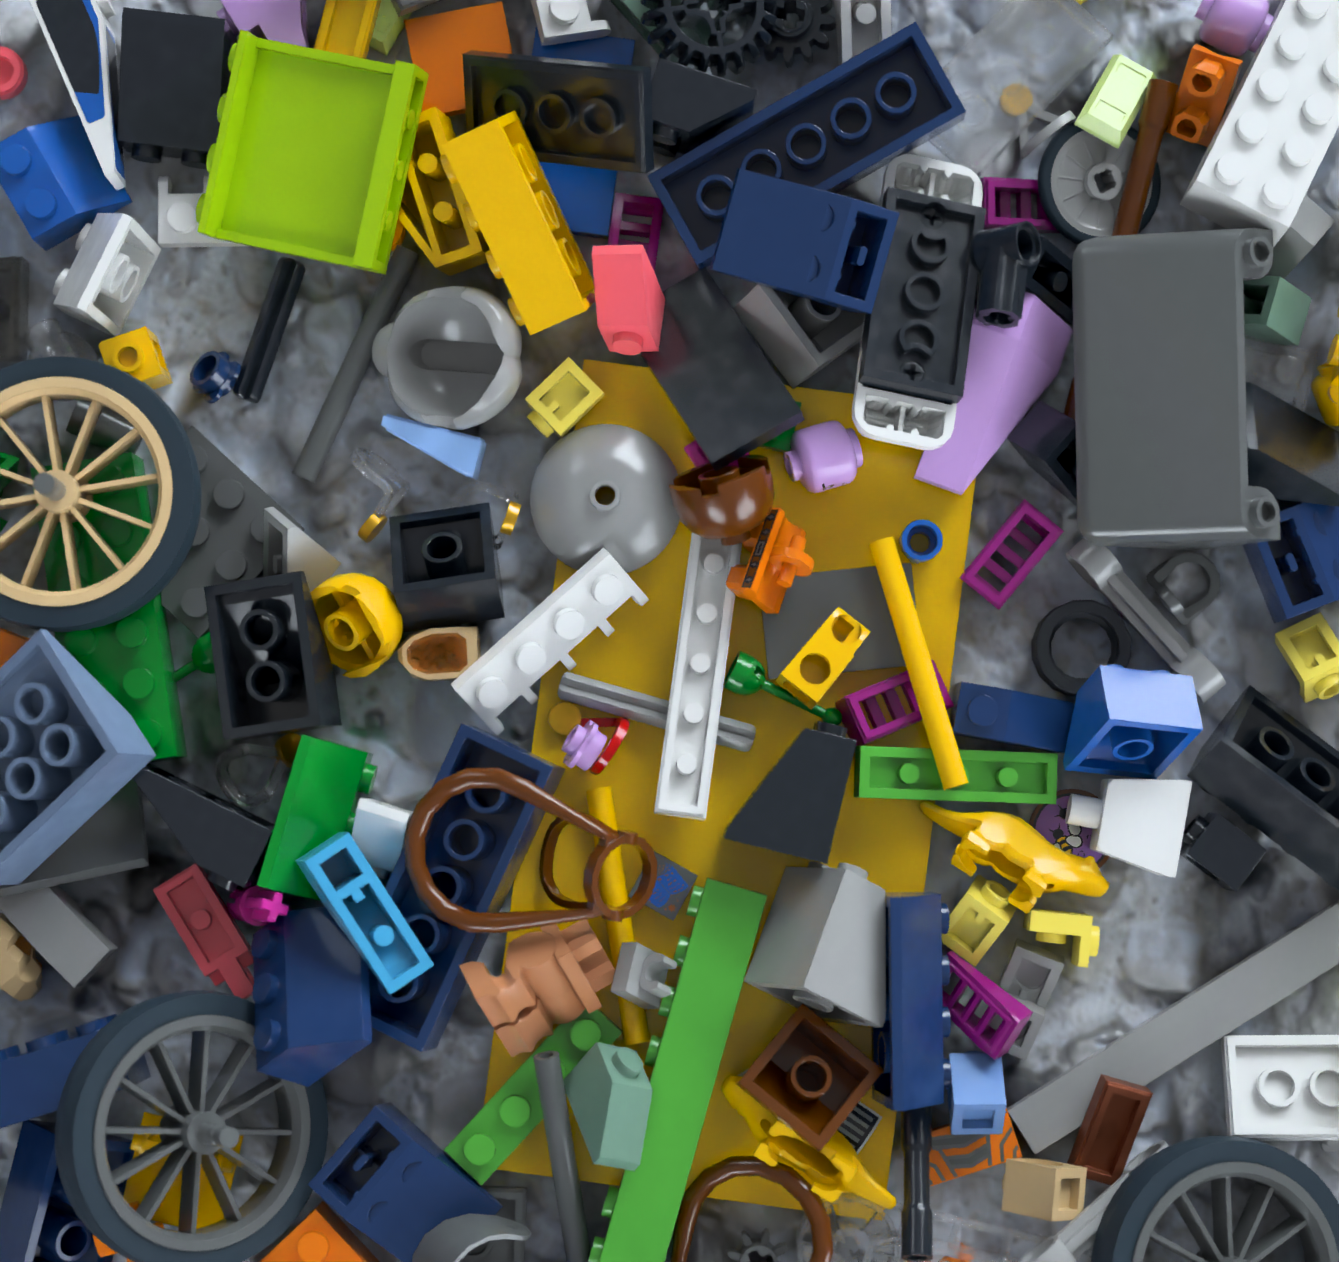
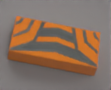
(965, 1154)

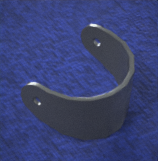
(460, 1234)

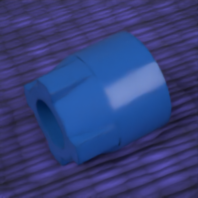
(927, 529)

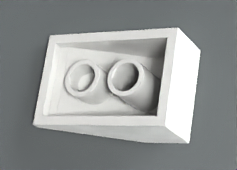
(107, 272)

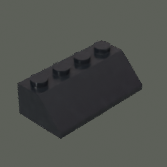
(1276, 780)

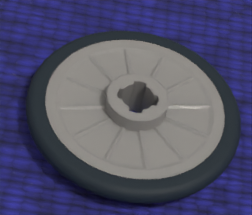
(1069, 187)

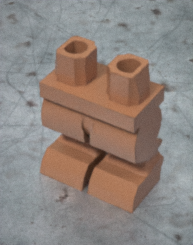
(544, 982)

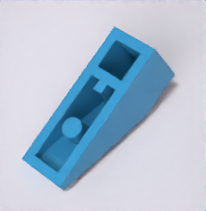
(364, 911)

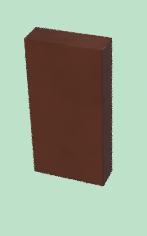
(1110, 1128)

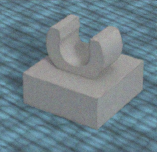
(641, 975)

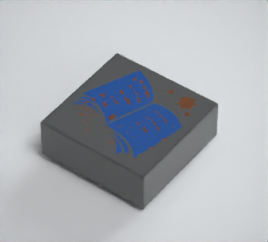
(670, 887)

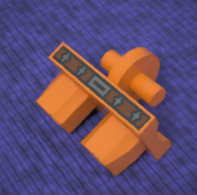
(1203, 95)
(773, 564)

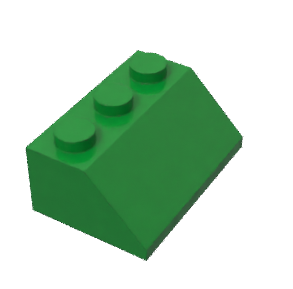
(315, 806)

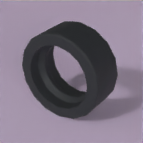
(1077, 609)

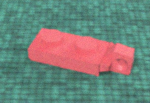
(208, 929)

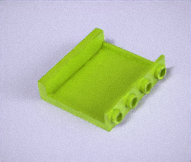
(311, 153)

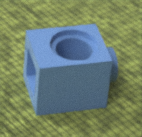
(976, 1094)

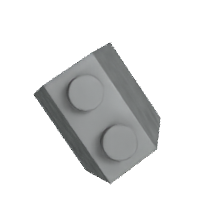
(825, 944)

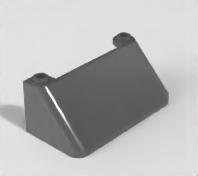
(1166, 390)

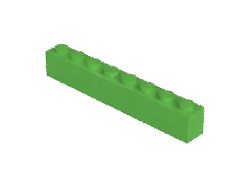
(683, 1071)

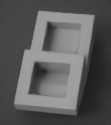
(1030, 979)

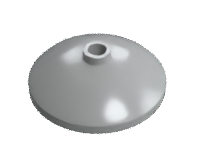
(576, 525)

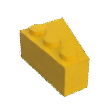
(434, 206)

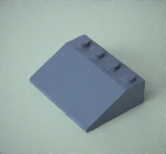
(60, 752)

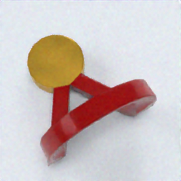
(566, 716)

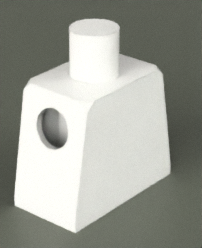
(1135, 821)

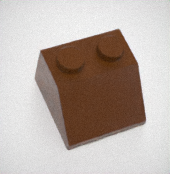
(810, 1077)

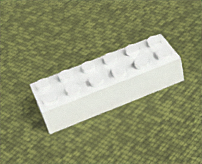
(1274, 124)

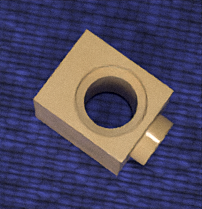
(1043, 1188)

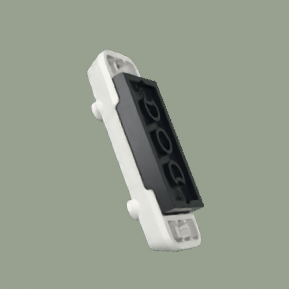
(924, 307)

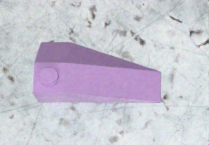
(1002, 383)

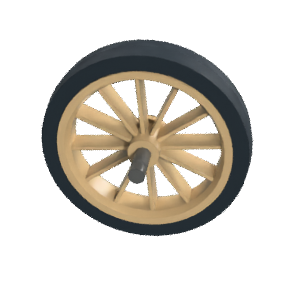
(69, 496)

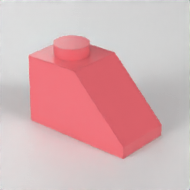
(627, 299)

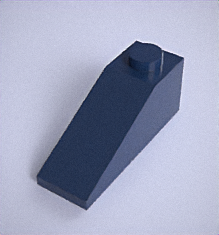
(1010, 717)

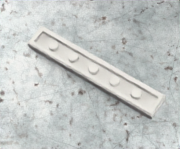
(697, 680)

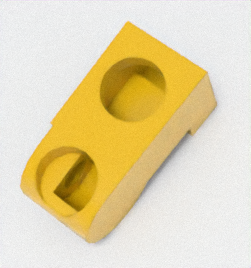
(823, 658)

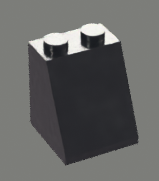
(171, 84)
(799, 797)

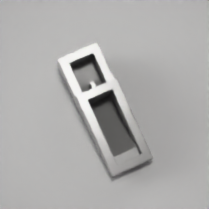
(59, 932)

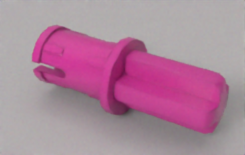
(257, 905)

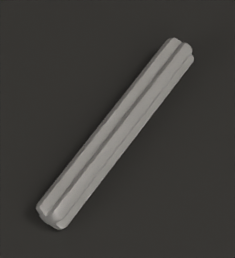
(644, 708)

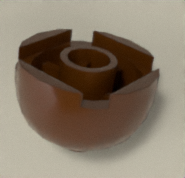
(725, 501)

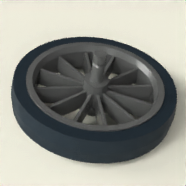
(188, 1131)
(1178, 1168)

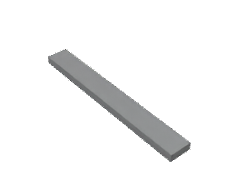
(1183, 1027)

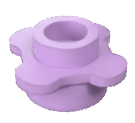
(583, 745)

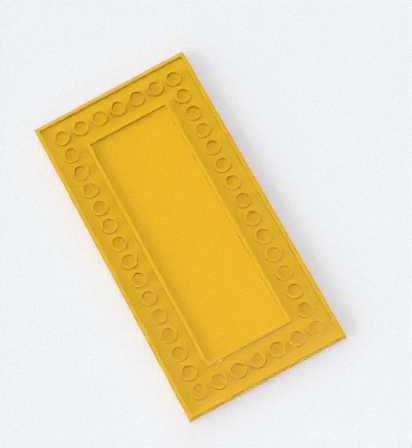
(873, 833)

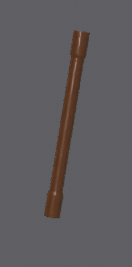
(1152, 125)

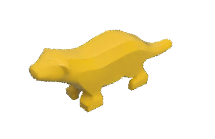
(1017, 854)
(832, 1169)

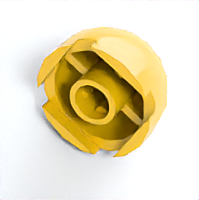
(358, 622)

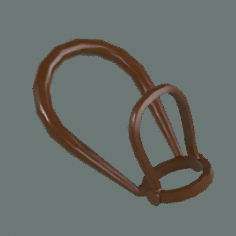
(512, 921)
(752, 1166)

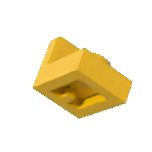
(138, 355)

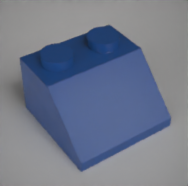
(56, 180)
(1131, 722)

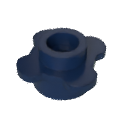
(214, 375)

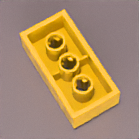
(520, 223)

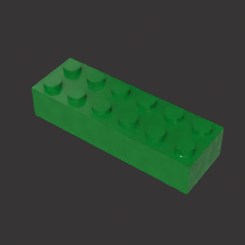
(134, 653)

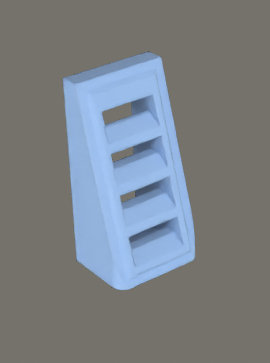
(452, 448)

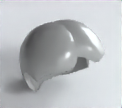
(451, 357)

